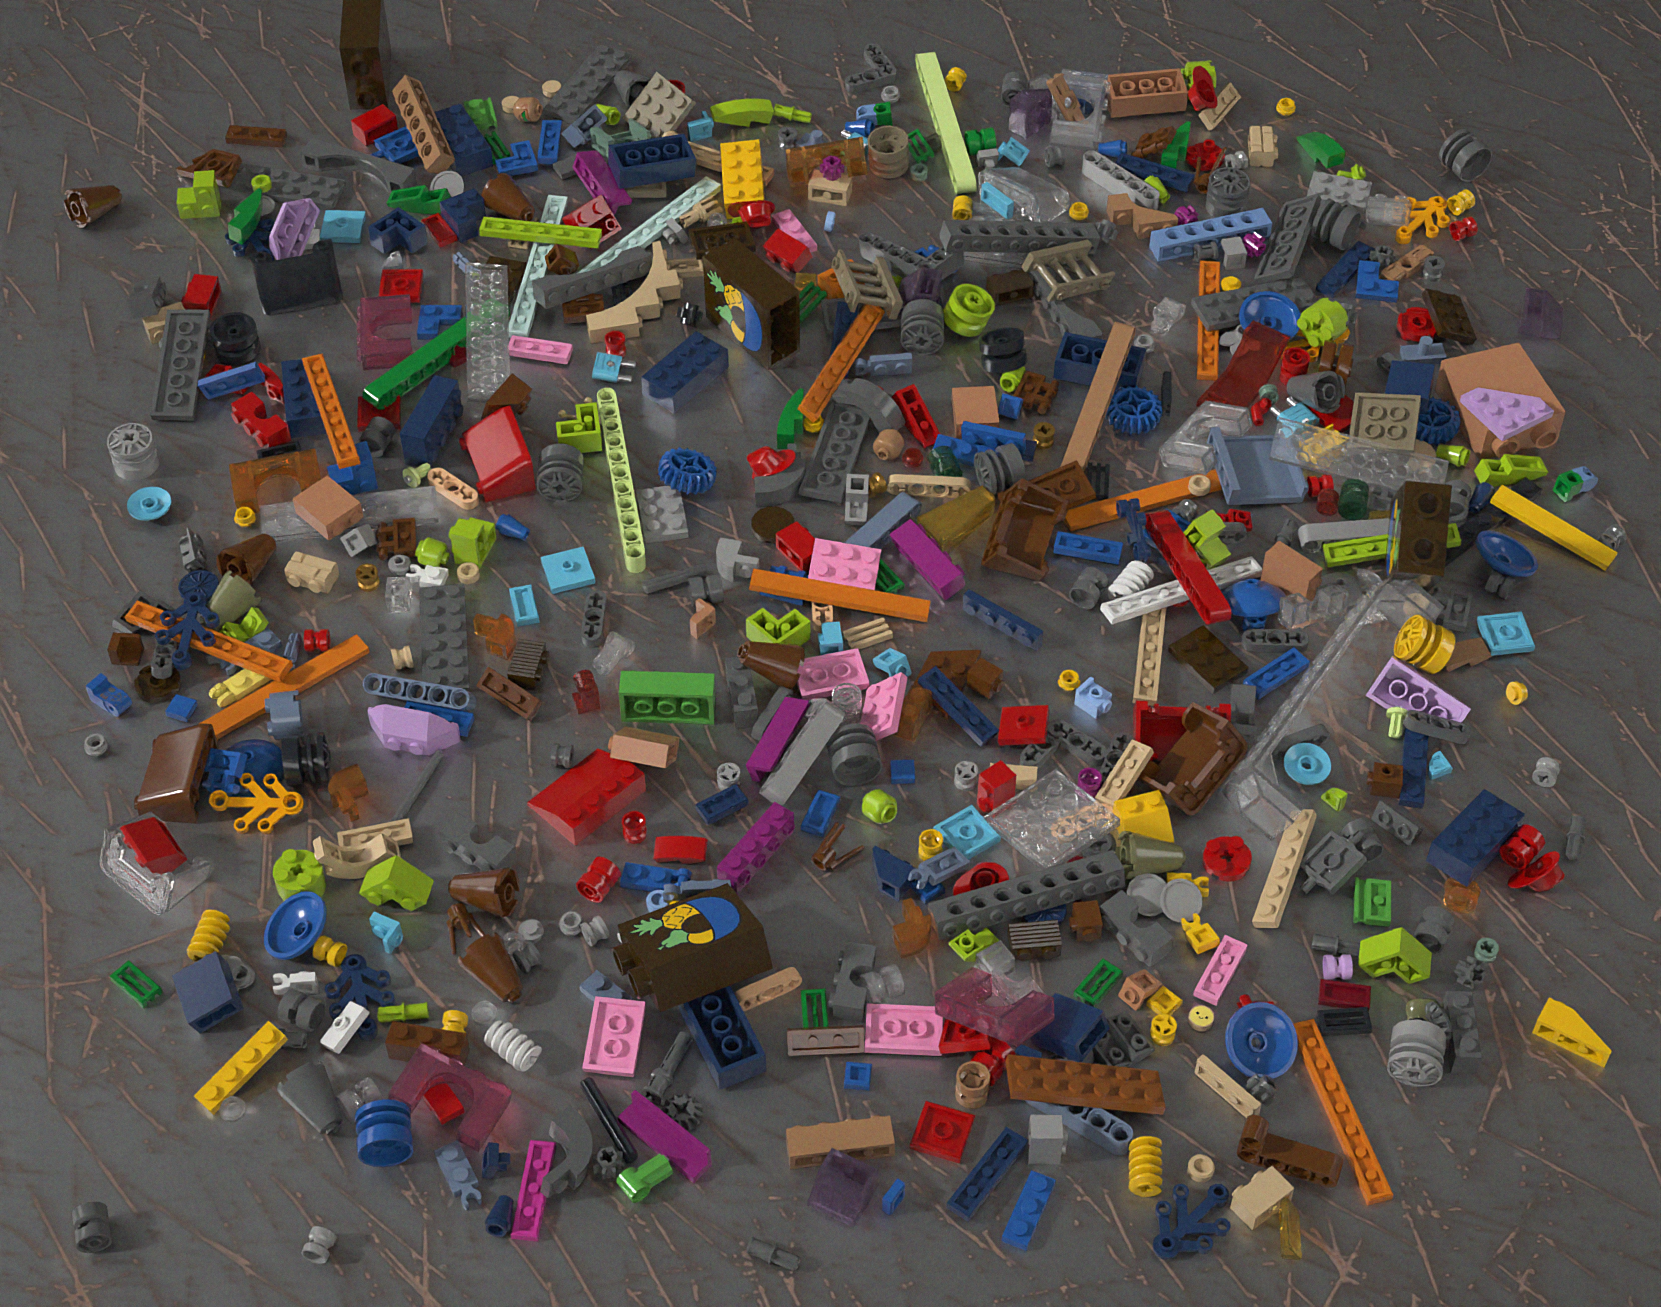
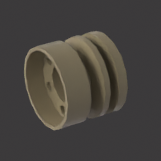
(888, 152)

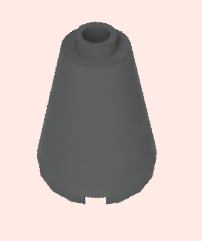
(630, 85)
(1318, 390)
(312, 1097)

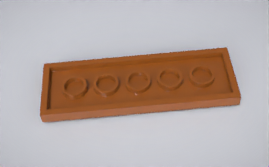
(1085, 1084)

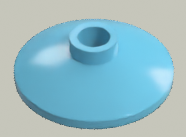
(149, 503)
(1310, 756)

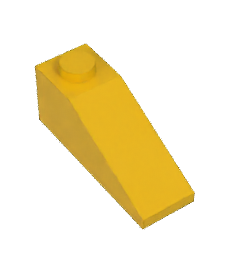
(1568, 1030)

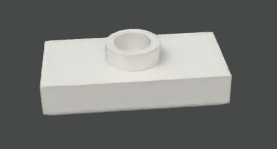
(344, 1027)

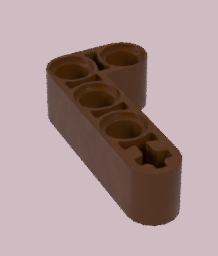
(1287, 1156)

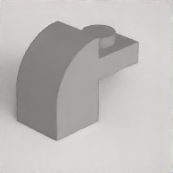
(856, 499)
(732, 562)

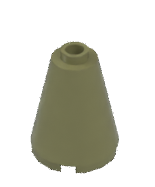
(231, 600)
(1146, 854)

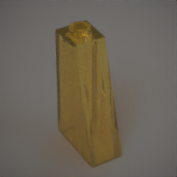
(958, 518)

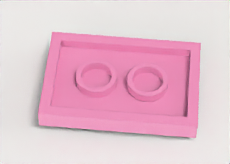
(844, 564)
(826, 671)
(884, 705)
(902, 1029)
(614, 1036)

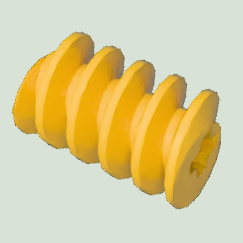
(208, 934)
(1145, 1166)

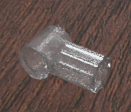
(614, 650)

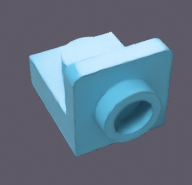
(700, 128)
(1013, 150)
(892, 662)
(386, 929)

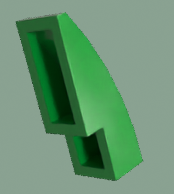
(1177, 148)
(1322, 149)
(418, 199)
(246, 217)
(790, 421)

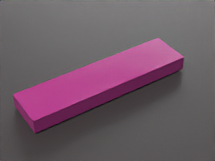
(531, 1201)

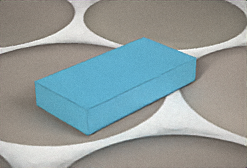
(997, 200)
(524, 605)

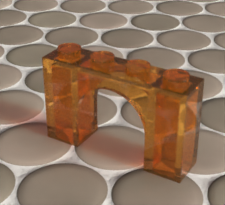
(804, 159)
(251, 474)

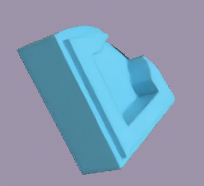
(1438, 766)

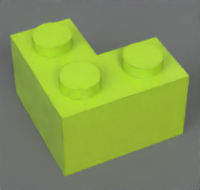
(201, 199)
(584, 432)
(1204, 539)
(472, 540)
(790, 629)
(396, 881)
(1397, 953)

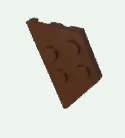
(223, 163)
(953, 665)

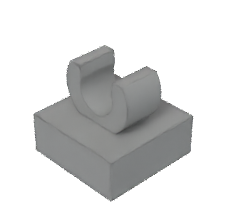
(987, 158)
(674, 232)

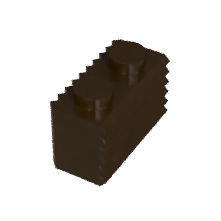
(1010, 287)
(527, 663)
(1034, 940)

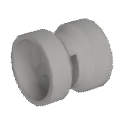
(319, 1244)

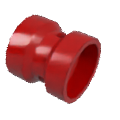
(1463, 228)
(615, 343)
(1319, 483)
(316, 640)
(634, 827)

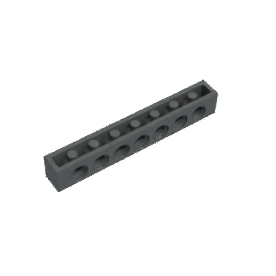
(1013, 235)
(1026, 894)

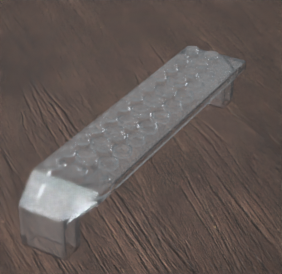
(1254, 783)

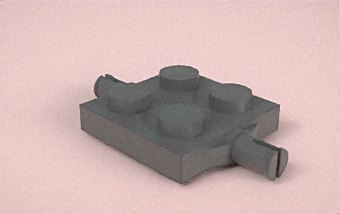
(1332, 861)

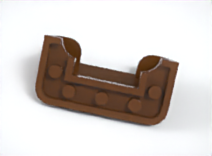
(1023, 530)
(1197, 760)
(176, 773)

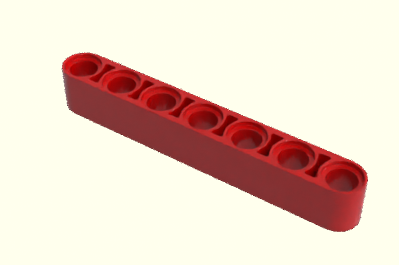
(1187, 567)

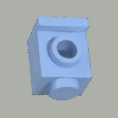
(1093, 698)

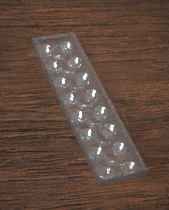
(486, 330)
(1352, 457)
(421, 502)

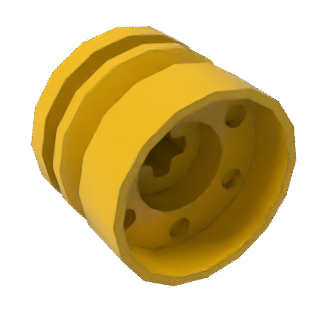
(1424, 644)

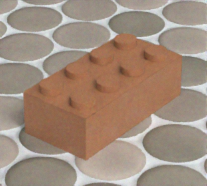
(1147, 93)

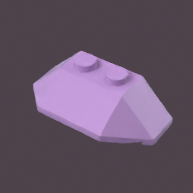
(293, 228)
(412, 729)

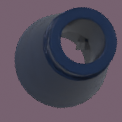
(1481, 497)
(500, 1217)

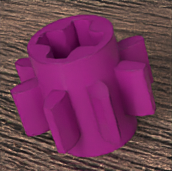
(832, 168)
(1186, 215)
(1254, 244)

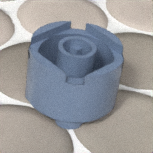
(285, 714)

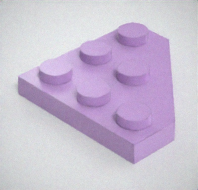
(1506, 412)

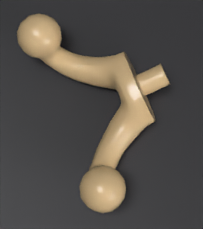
(562, 413)

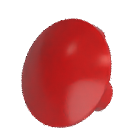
(1207, 151)

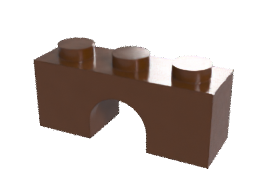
(405, 1039)

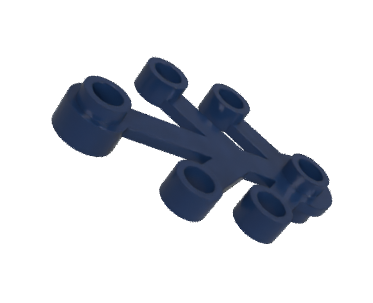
(239, 250)
(1128, 509)
(187, 627)
(359, 991)
(1189, 1224)

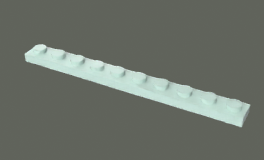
(656, 225)
(536, 268)

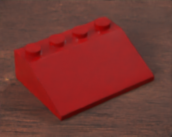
(589, 795)

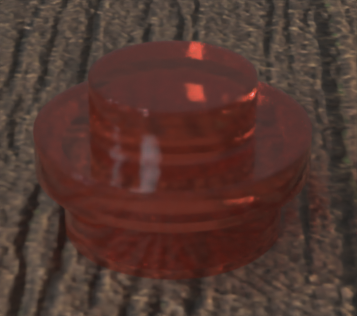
(912, 458)

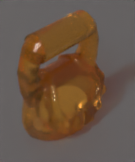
(1461, 898)

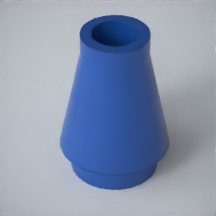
(862, 127)
(1113, 148)
(511, 527)

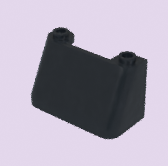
(297, 281)

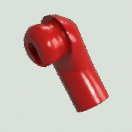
(1259, 410)

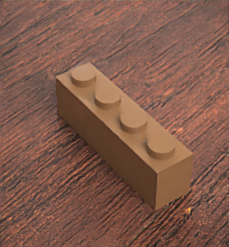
(857, 1138)

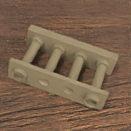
(1067, 254)
(879, 276)

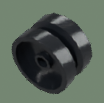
(235, 338)
(1003, 350)

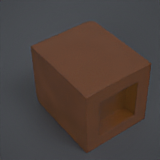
(125, 649)

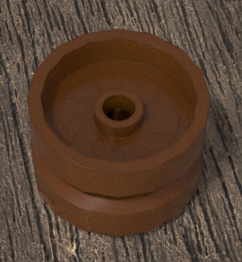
(1339, 364)

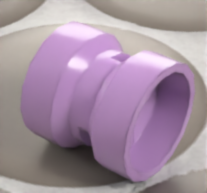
(1337, 967)

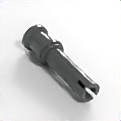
(663, 1076)

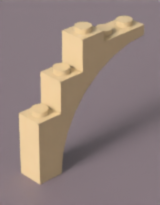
(643, 304)

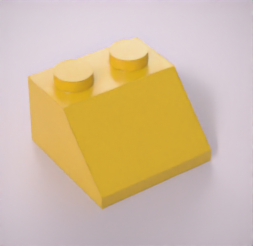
(1145, 815)

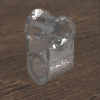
(1167, 314)

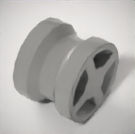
(1237, 160)
(729, 771)
(962, 771)
(1546, 772)
(594, 930)

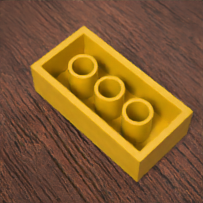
(742, 172)

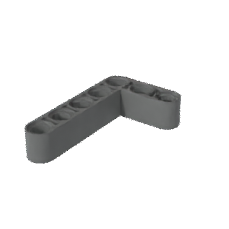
(905, 262)

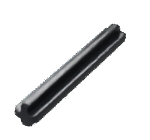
(609, 1120)

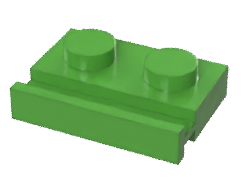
(481, 113)
(1372, 902)

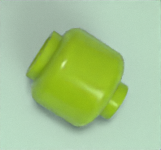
(432, 552)
(879, 806)

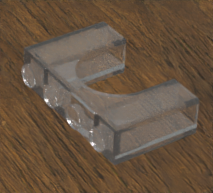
(1084, 133)
(1186, 454)

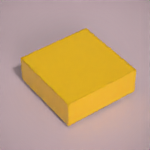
(1164, 1002)

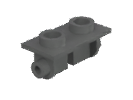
(192, 551)
(1396, 823)

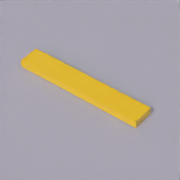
(1553, 527)

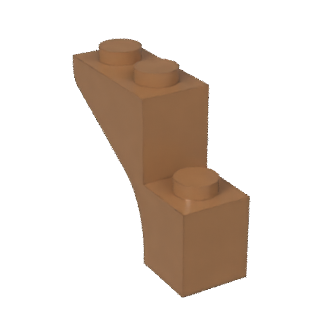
(1144, 220)

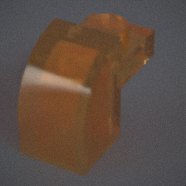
(498, 632)
(347, 787)
(913, 934)

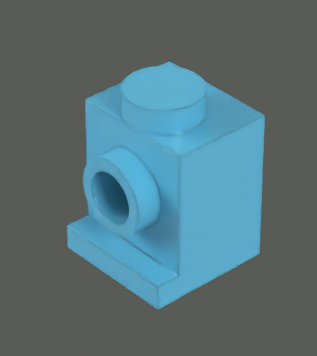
(830, 638)

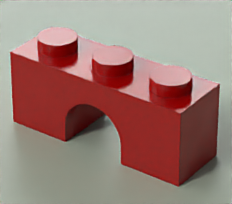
(252, 415)

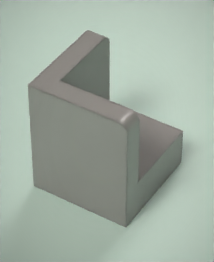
(1235, 253)
(359, 539)

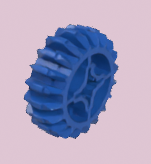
(1134, 410)
(1439, 424)
(687, 471)

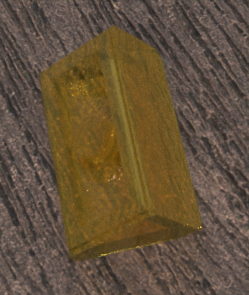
(1289, 1231)

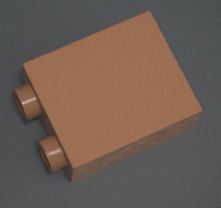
(1503, 370)

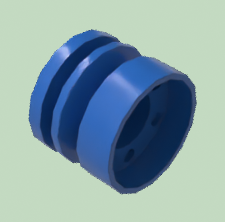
(384, 1133)

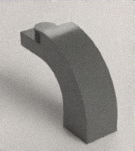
(873, 401)
(782, 486)
(1242, 710)
(576, 1139)

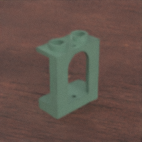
(601, 140)

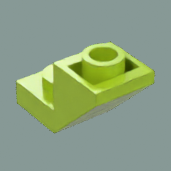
(250, 626)
(968, 945)

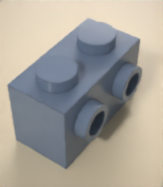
(579, 130)

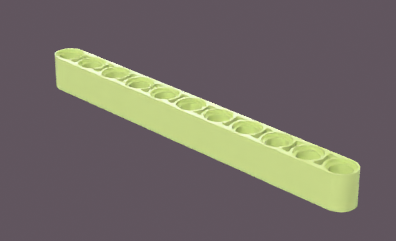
(945, 123)
(621, 481)

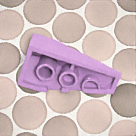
(1407, 687)

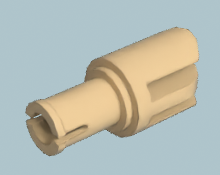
(701, 211)

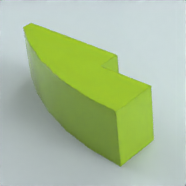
(743, 111)
(1510, 469)

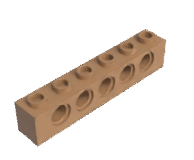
(423, 125)

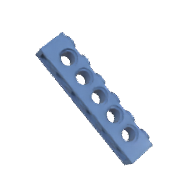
(1180, 240)

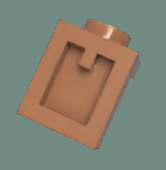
(702, 619)
(1138, 987)

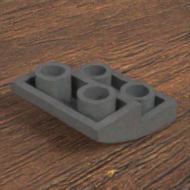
(1123, 1043)

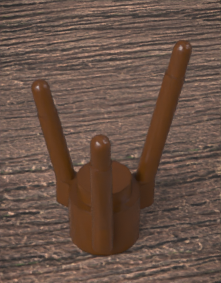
(1202, 181)
(825, 855)
(460, 919)

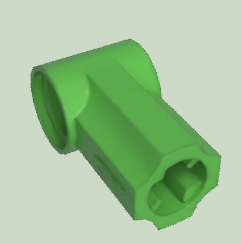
(638, 1181)

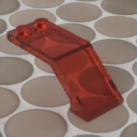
(1249, 367)

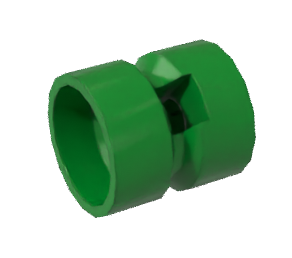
(978, 141)

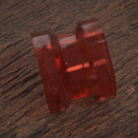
(1327, 502)

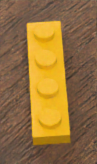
(241, 1067)

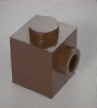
(561, 260)
(985, 678)
(1385, 780)
(1086, 921)

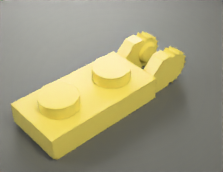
(237, 687)

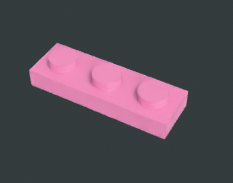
(789, 224)
(540, 349)
(1220, 970)

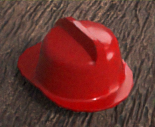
(1202, 91)
(755, 213)
(769, 462)
(1539, 875)
(980, 876)

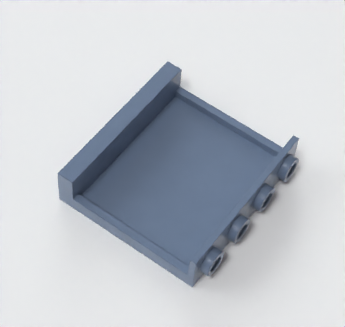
(1250, 476)

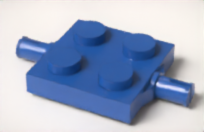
(396, 146)

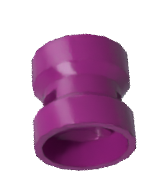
(1090, 780)

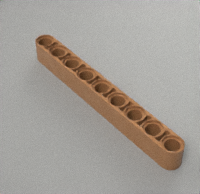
(1100, 395)

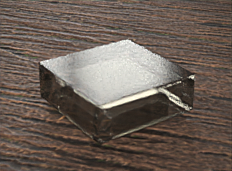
(934, 142)

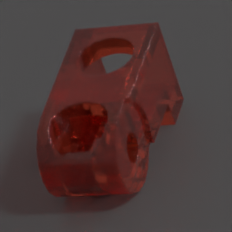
(588, 695)

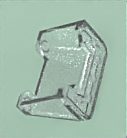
(1036, 196)
(154, 891)

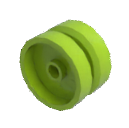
(968, 310)

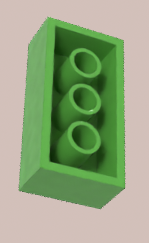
(667, 697)

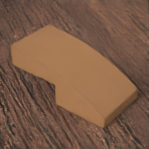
(1468, 651)

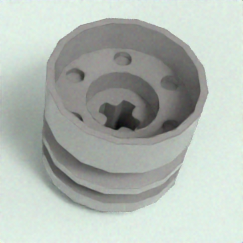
(133, 451)
(1416, 1053)

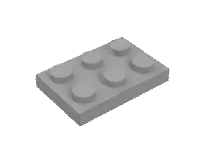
(1340, 189)
(661, 514)

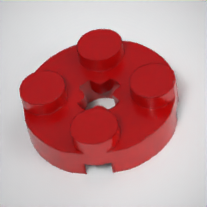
(1413, 332)
(1227, 846)

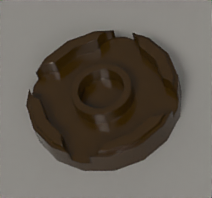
(770, 521)
(154, 689)

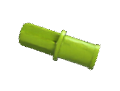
(792, 113)
(403, 1012)

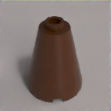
(507, 198)
(90, 203)
(247, 557)
(773, 661)
(487, 890)
(492, 967)

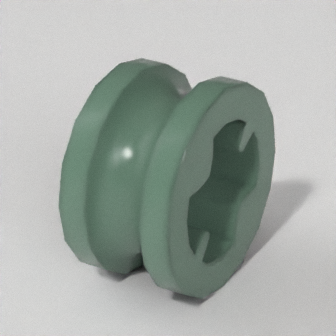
(919, 167)
(1269, 389)
(1490, 945)

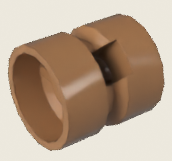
(972, 1085)

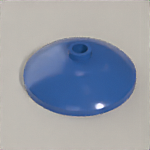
(1270, 310)
(1506, 554)
(1253, 598)
(261, 760)
(295, 925)
(1273, 1035)

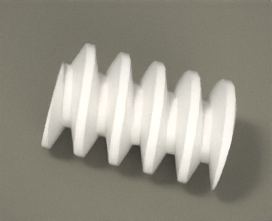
(1131, 580)
(512, 1046)

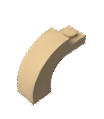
(354, 861)

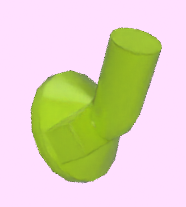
(1357, 172)

